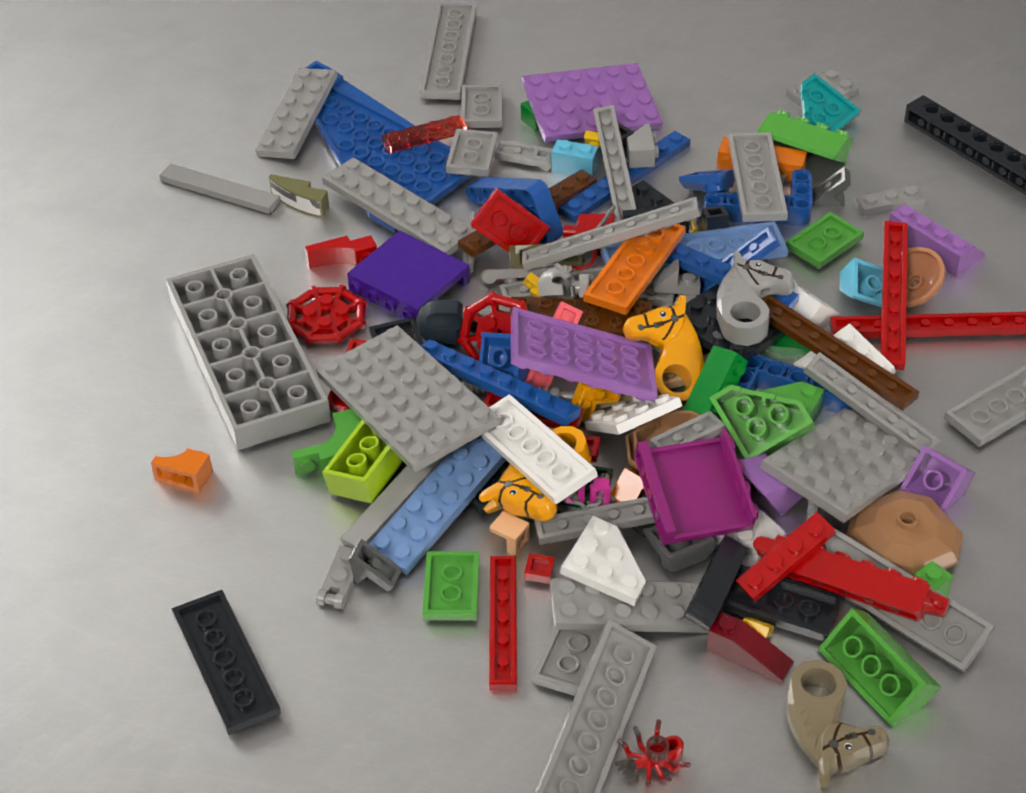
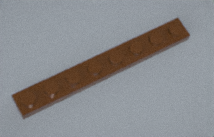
(563, 191)
(859, 366)

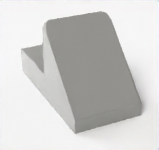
(672, 282)

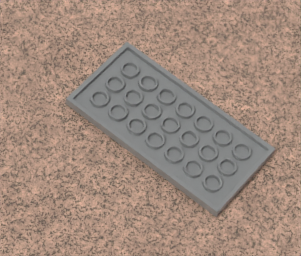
(407, 398)

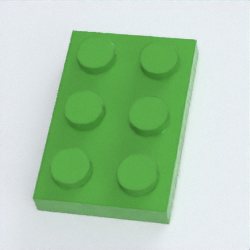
(824, 240)
(451, 585)

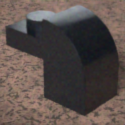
(713, 218)

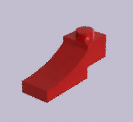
(339, 251)

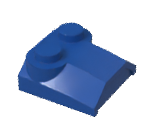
(709, 180)
(497, 353)

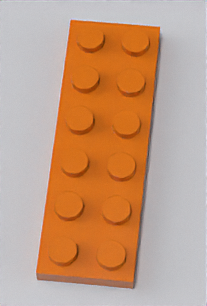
(632, 269)

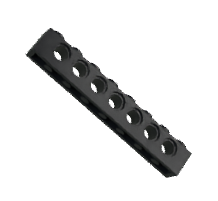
(968, 141)

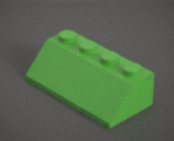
(807, 136)
(878, 667)

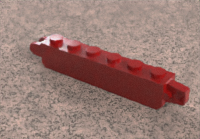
(863, 582)

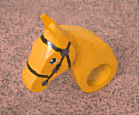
(676, 338)
(519, 496)

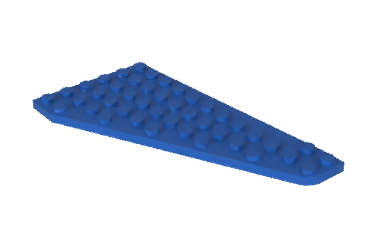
(353, 128)

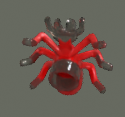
(658, 753)

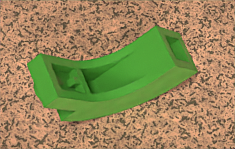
(319, 456)

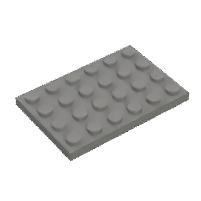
(842, 464)

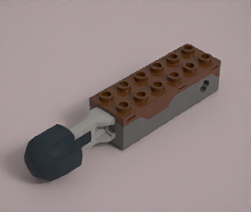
(443, 318)

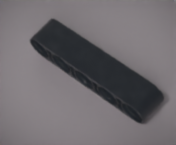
(716, 582)

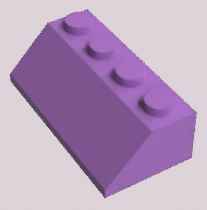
(922, 232)

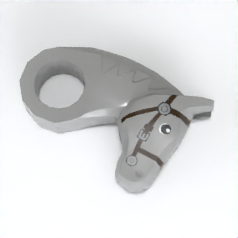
(741, 297)

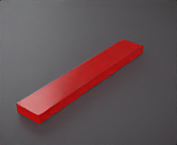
(503, 624)

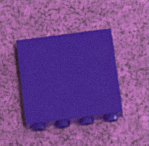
(406, 275)

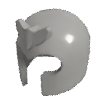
(557, 283)

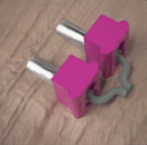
(599, 494)

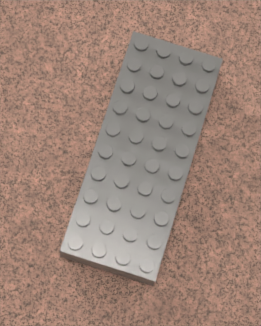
(248, 352)

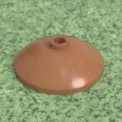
(924, 275)

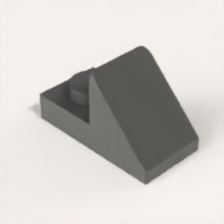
(830, 191)
(371, 563)

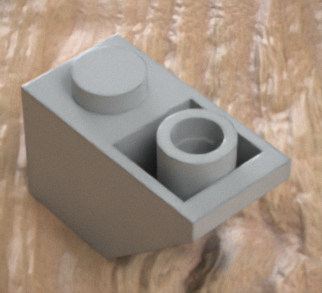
(642, 148)

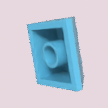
(571, 157)

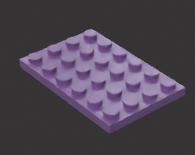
(566, 100)
(582, 355)

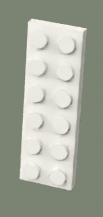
(537, 451)

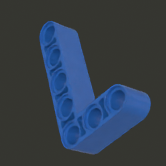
(529, 193)
(798, 202)
(770, 373)

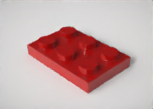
(508, 222)

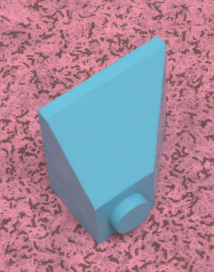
(862, 281)

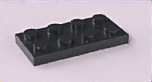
(788, 606)

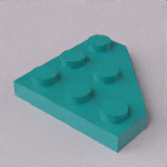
(825, 104)

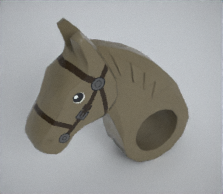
(815, 723)

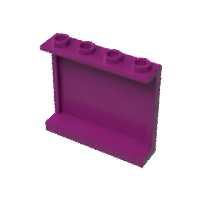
(696, 489)

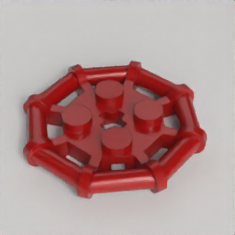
(339, 323)
(490, 323)

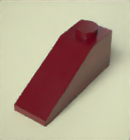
(748, 648)

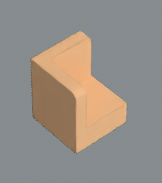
(514, 530)

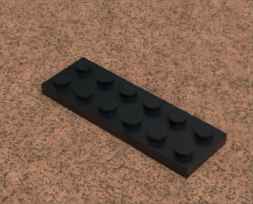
(226, 662)

